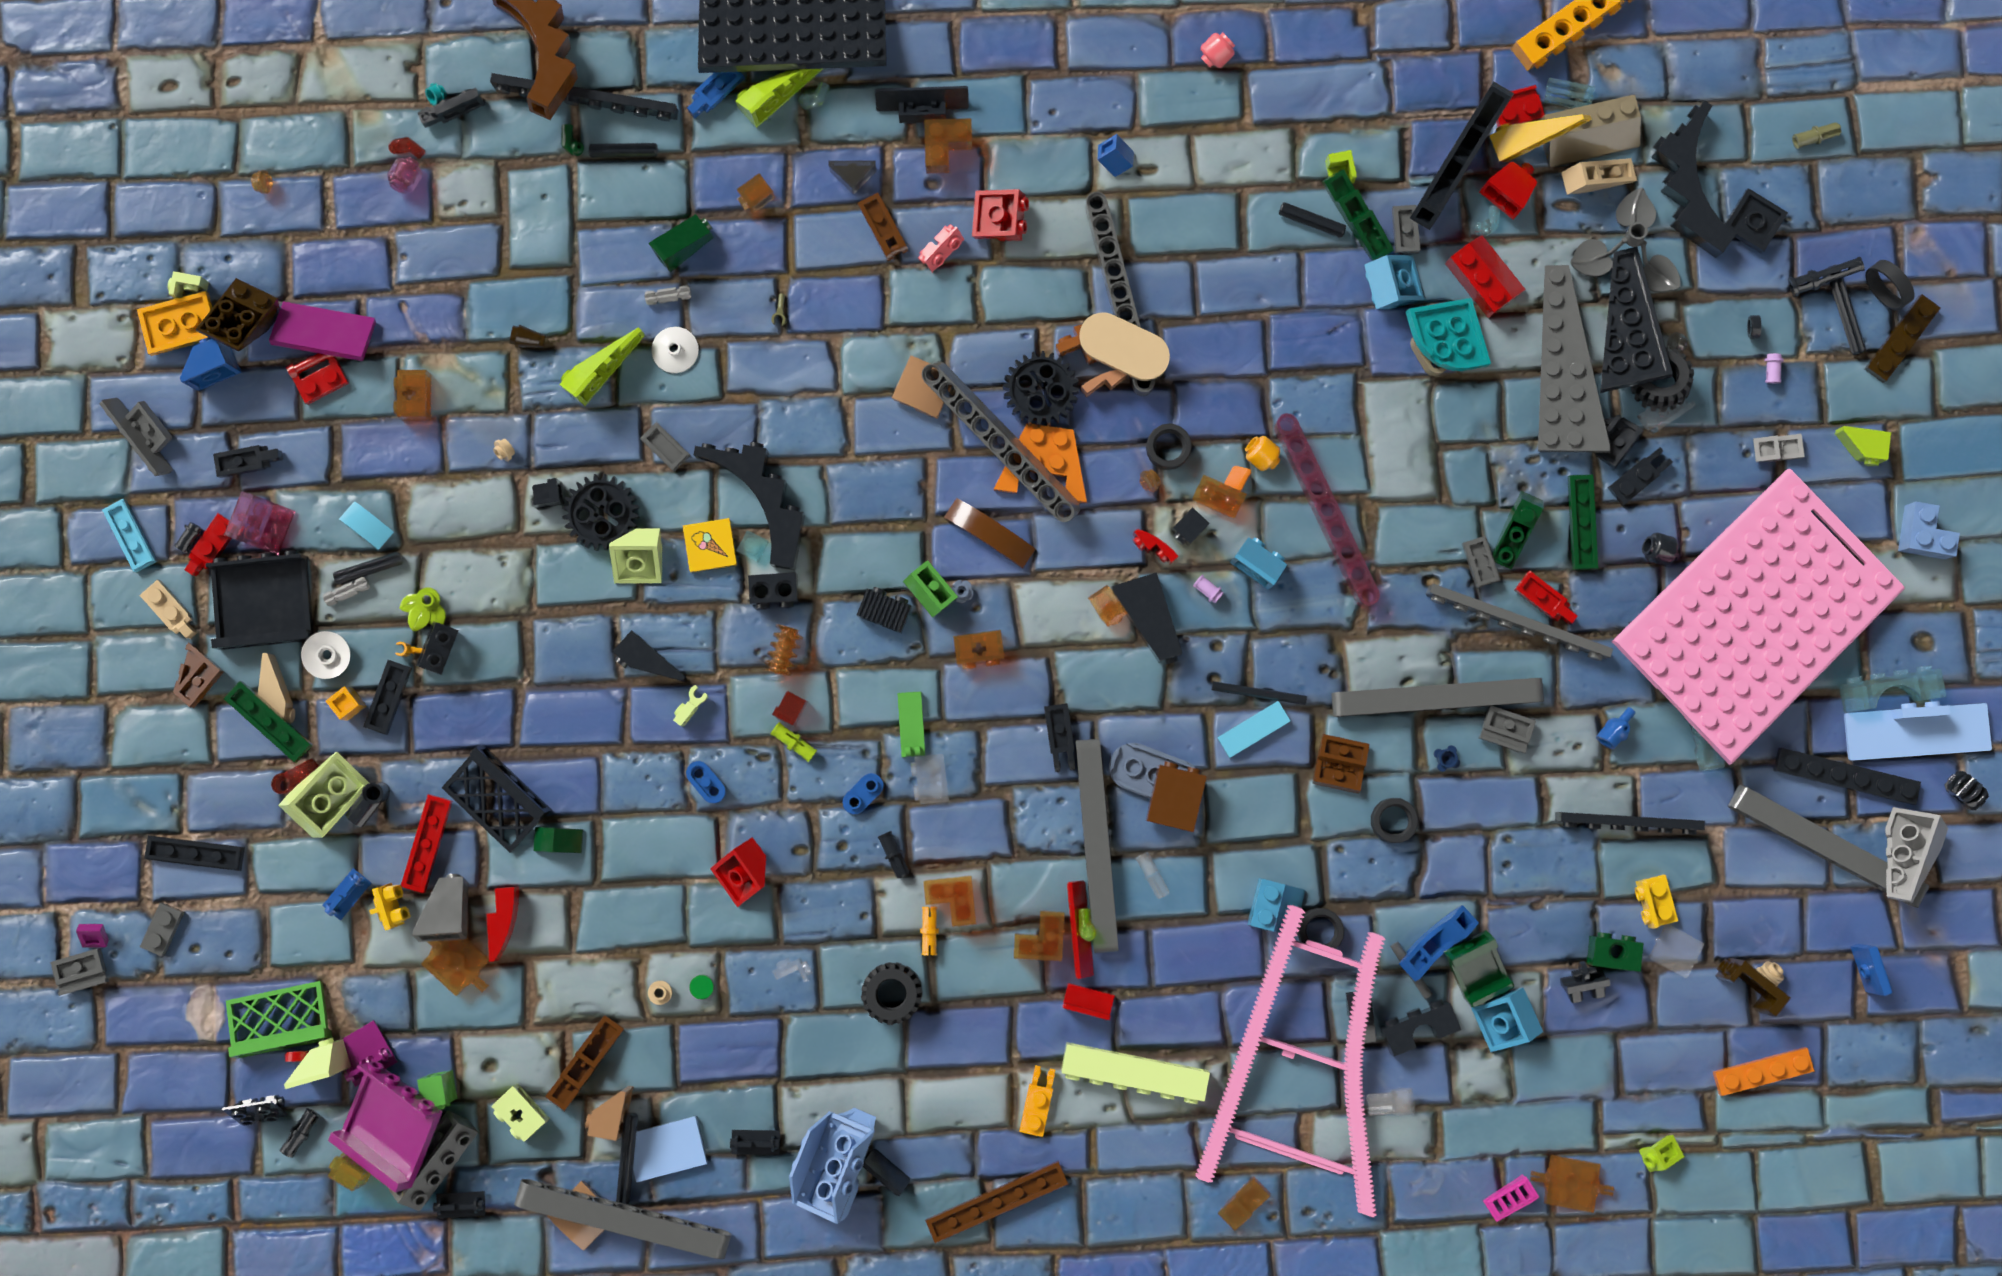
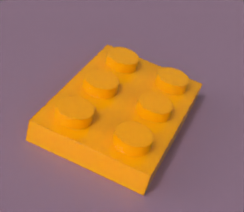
(174, 322)

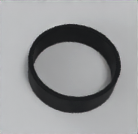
(1897, 277)

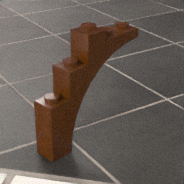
(555, 72)

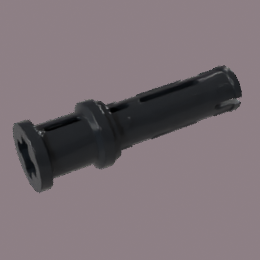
(1812, 277)

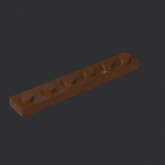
(996, 1201)

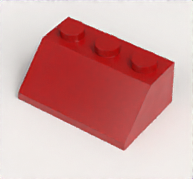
(1484, 276)

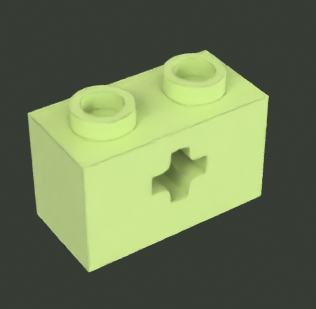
(531, 1119)

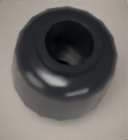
(1661, 549)

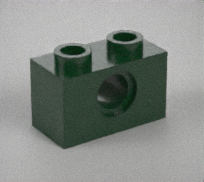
(1600, 952)

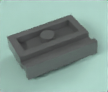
(1507, 729)
(79, 971)

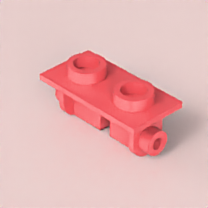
(949, 240)

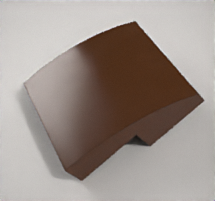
(1340, 763)

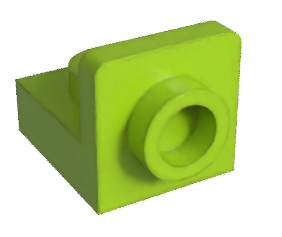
(1661, 1154)

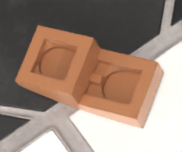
(1109, 378)

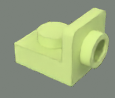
(182, 281)

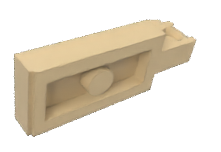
(169, 609)

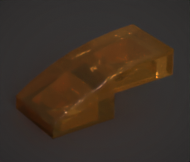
(1244, 1203)

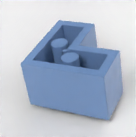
(1920, 533)

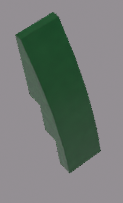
(1357, 215)

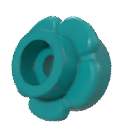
(435, 93)

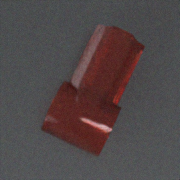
(294, 776)

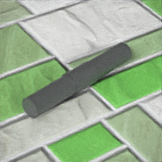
(1420, 984)

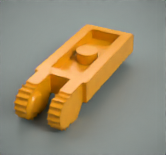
(1037, 1104)

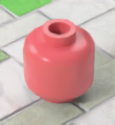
(1217, 50)

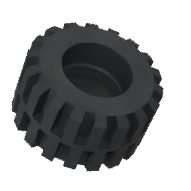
(1670, 396)
(870, 993)

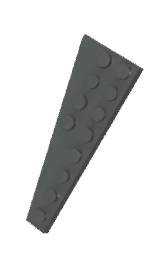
(1568, 391)

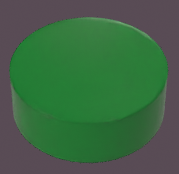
(701, 986)

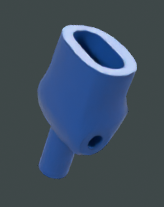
(1616, 730)

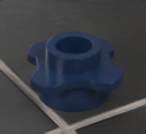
(1453, 760)

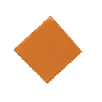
(1238, 477)

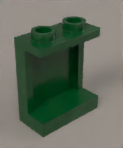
(1478, 969)

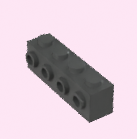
(446, 1147)

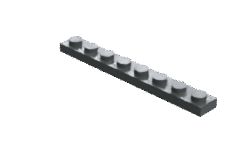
(1528, 626)

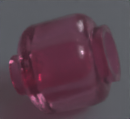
(404, 175)

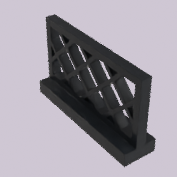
(510, 783)

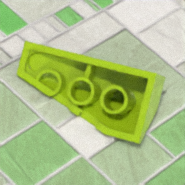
(769, 95)
(592, 373)

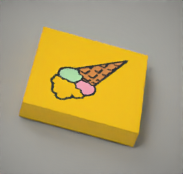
(709, 545)

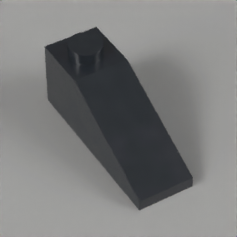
(639, 655)

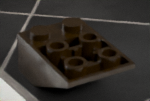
(240, 316)

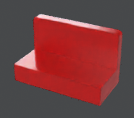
(1088, 1001)

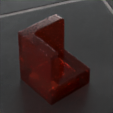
(790, 708)

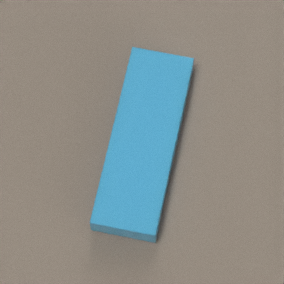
(129, 535)
(1253, 729)

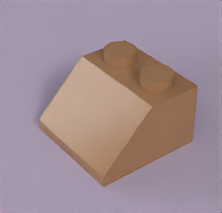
(608, 1118)

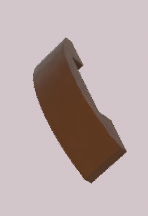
(990, 532)

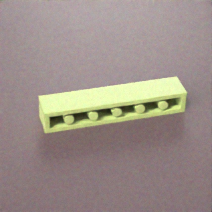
(1135, 1072)

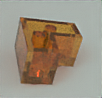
(943, 136)
(957, 892)
(1046, 944)

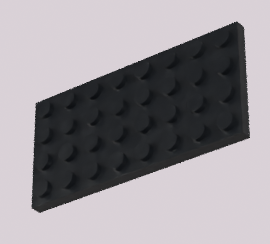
(790, 34)

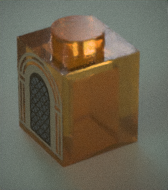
(755, 194)

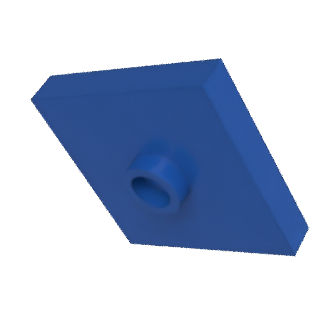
(1871, 969)

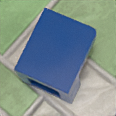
(1115, 155)

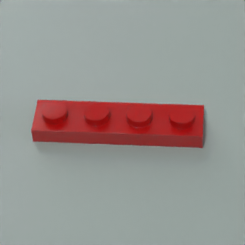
(426, 843)

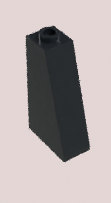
(1150, 616)

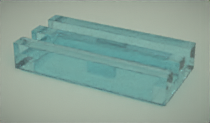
(1566, 93)

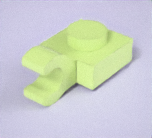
(686, 711)

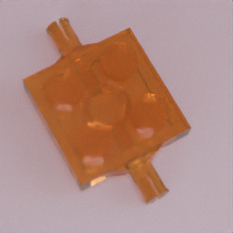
(456, 964)
(1572, 1183)

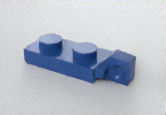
(713, 91)

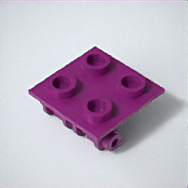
(366, 1046)

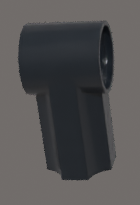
(366, 804)

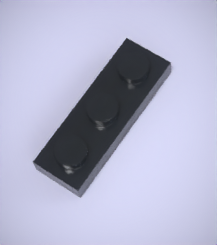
(387, 697)

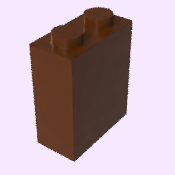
(1176, 797)

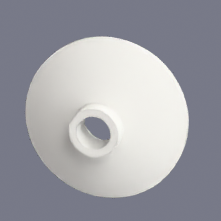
(681, 359)
(313, 657)

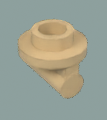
(1772, 972)

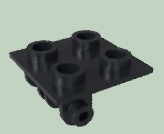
(250, 1110)

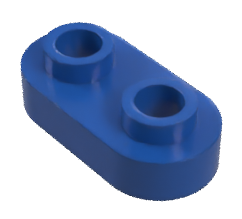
(706, 782)
(863, 794)

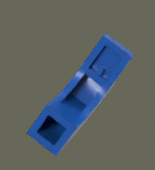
(1436, 940)

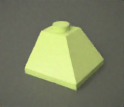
(637, 557)
(320, 1063)

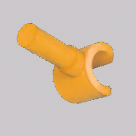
(408, 649)

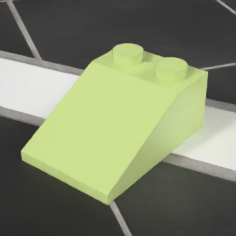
(324, 796)

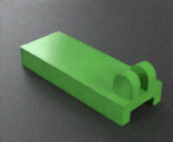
(911, 724)

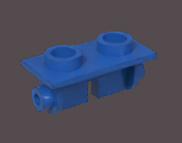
(346, 894)

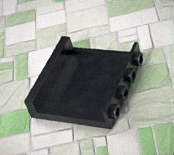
(261, 600)

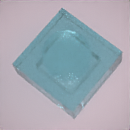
(752, 546)

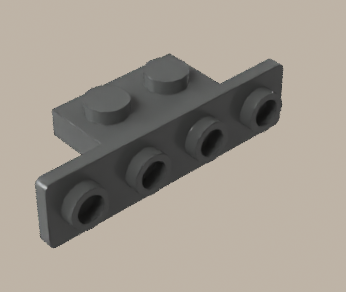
(142, 431)

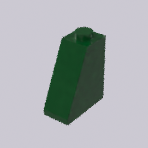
(681, 242)

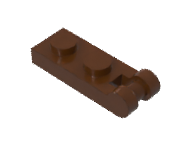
(882, 226)

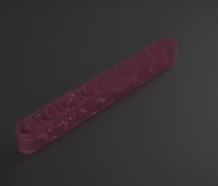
(1326, 522)

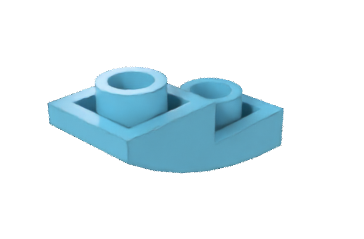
(366, 525)

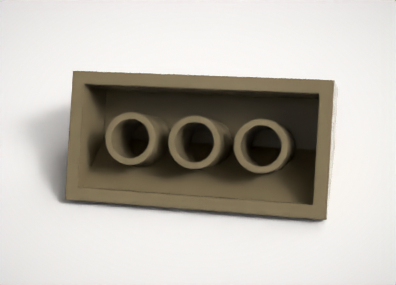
(1612, 129)

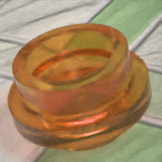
(262, 182)
(1149, 480)

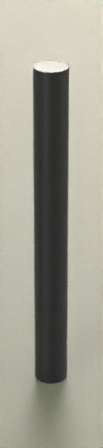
(1259, 693)

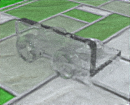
(930, 779)

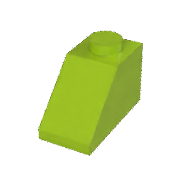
(1865, 444)

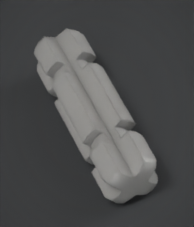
(668, 295)
(346, 591)

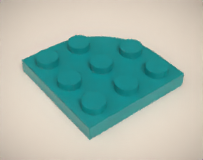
(1449, 335)

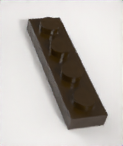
(1902, 338)

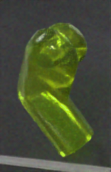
(1086, 927)

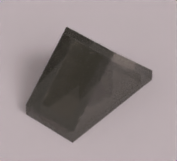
(853, 173)

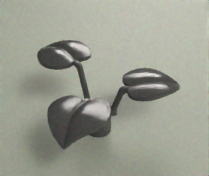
(1638, 214)

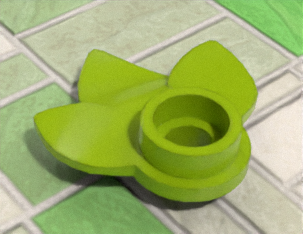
(421, 612)

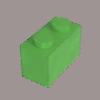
(930, 588)
(438, 1088)

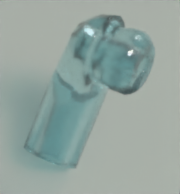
(1490, 224)

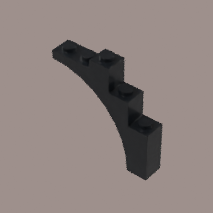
(1461, 155)
(1694, 215)
(750, 467)

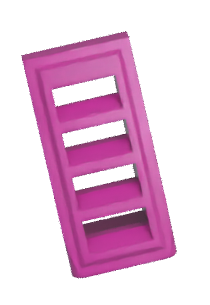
(1515, 1205)

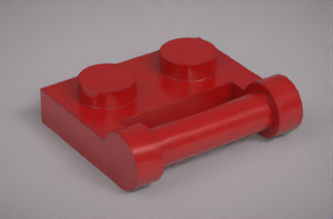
(320, 382)

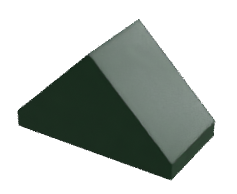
(558, 840)

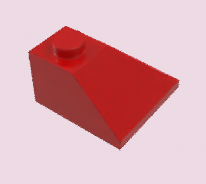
(742, 871)

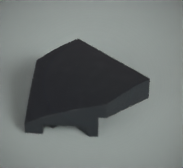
(1622, 437)

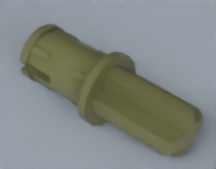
(1816, 135)

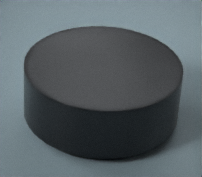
(1754, 326)

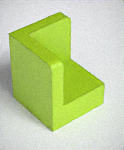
(1341, 160)

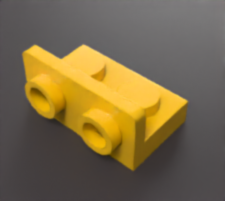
(1656, 901)

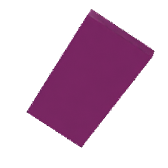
(322, 331)

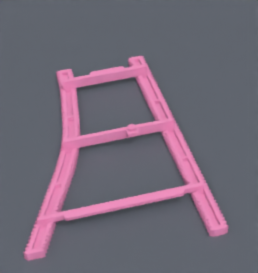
(1352, 1065)

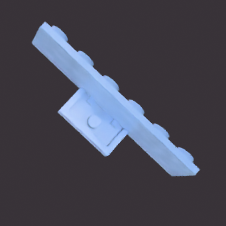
(1917, 731)

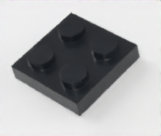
(1755, 220)

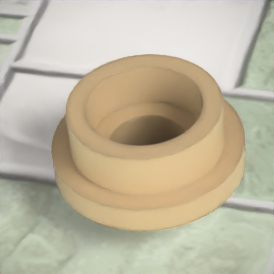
(503, 450)
(667, 992)

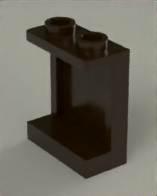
(1772, 997)

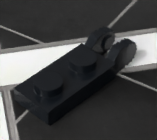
(1638, 477)
(1059, 734)

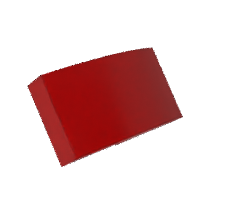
(1147, 541)

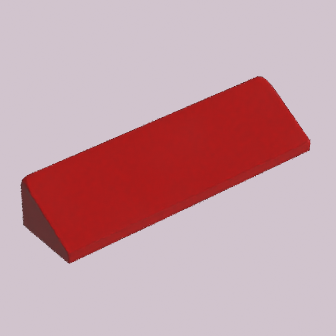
(1081, 948)

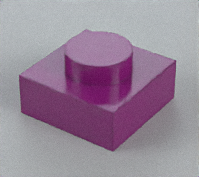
(92, 935)

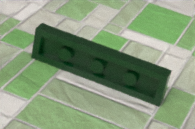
(1582, 522)
(268, 721)

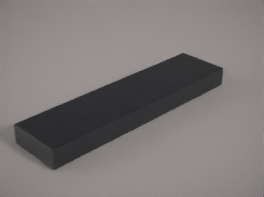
(194, 853)

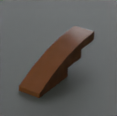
(584, 1063)

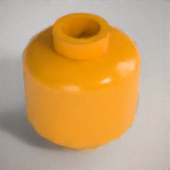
(1263, 453)

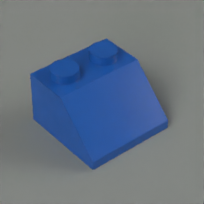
(209, 364)

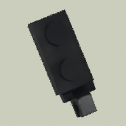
(452, 108)
(245, 460)

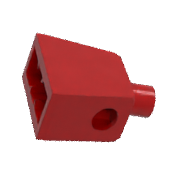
(1510, 188)

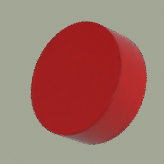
(295, 1056)

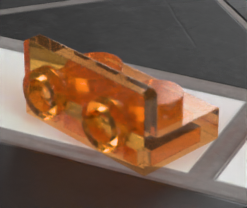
(1219, 496)

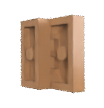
(915, 392)
(578, 1233)

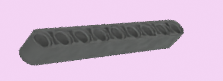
(1115, 260)
(989, 438)
(1437, 697)
(1815, 839)
(1096, 845)
(622, 1219)

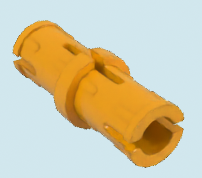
(929, 930)

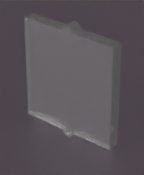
(1676, 951)

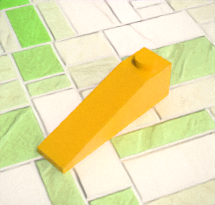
(1518, 139)

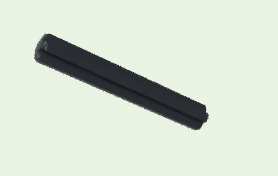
(1847, 315)
(627, 1157)

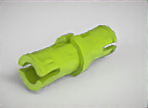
(793, 742)

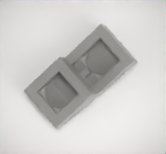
(1778, 448)

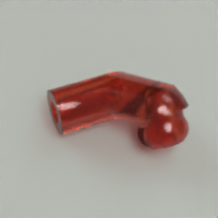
(406, 145)

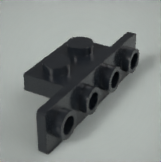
(921, 103)

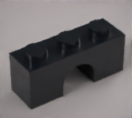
(1399, 1032)

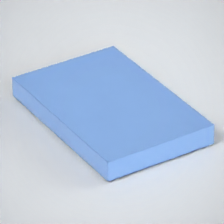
(668, 1149)

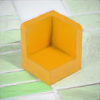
(346, 703)

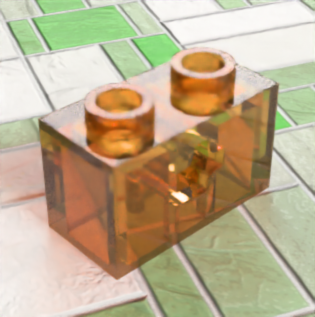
(420, 405)
(966, 643)

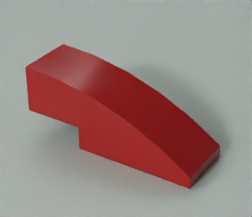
(502, 922)

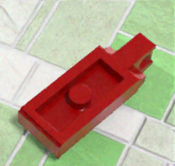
(209, 545)
(1545, 598)

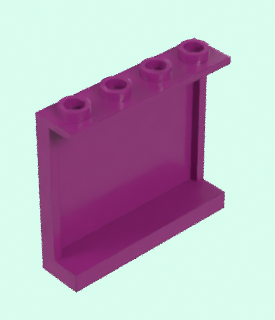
(387, 1127)

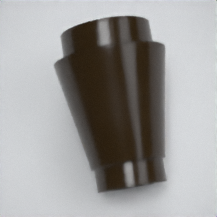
(526, 338)

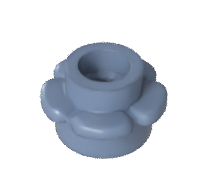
(966, 586)

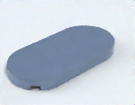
(1136, 767)

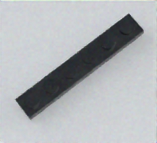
(1847, 776)
(1617, 822)

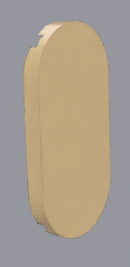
(1124, 346)

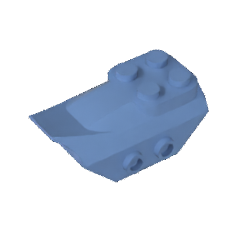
(829, 1162)

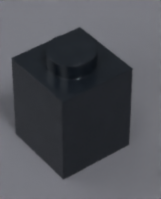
(1189, 527)

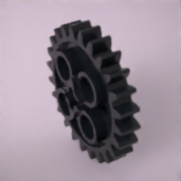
(1060, 380)
(613, 496)

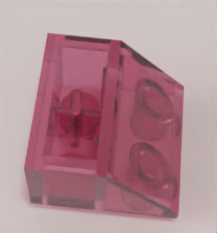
(259, 522)

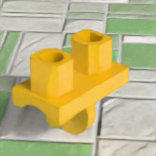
(388, 907)

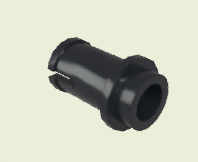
(188, 537)

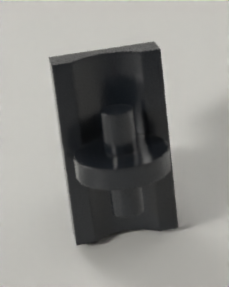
(1584, 980)

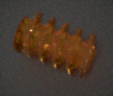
(783, 650)

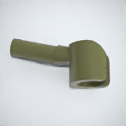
(780, 310)

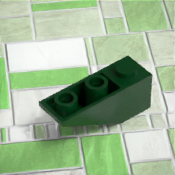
(1517, 529)

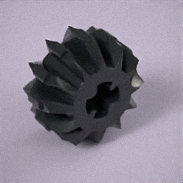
(1966, 790)

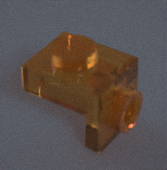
(1107, 606)

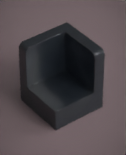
(547, 494)

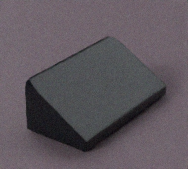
(886, 1172)

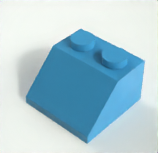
(1394, 281)
(1259, 562)
(1271, 904)
(1507, 1020)

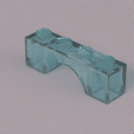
(1920, 686)

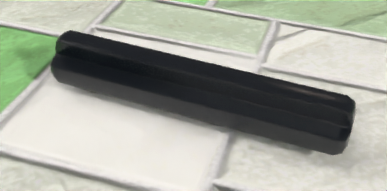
(623, 150)
(1312, 220)
(368, 568)

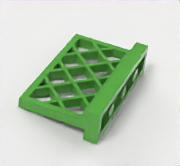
(281, 1040)

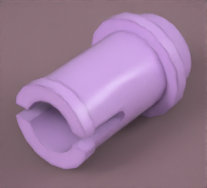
(1773, 368)
(1208, 589)

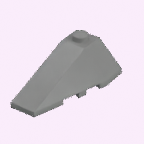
(1911, 850)

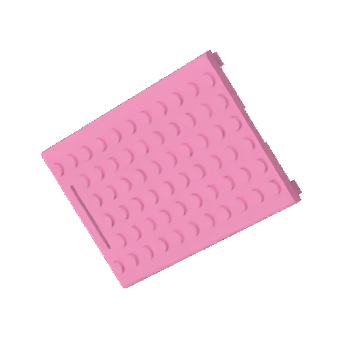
(1758, 616)

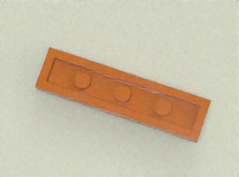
(1763, 1071)

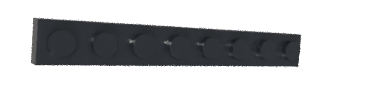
(594, 99)

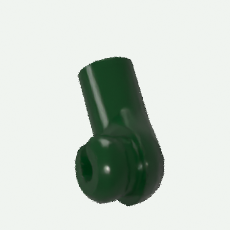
(568, 142)

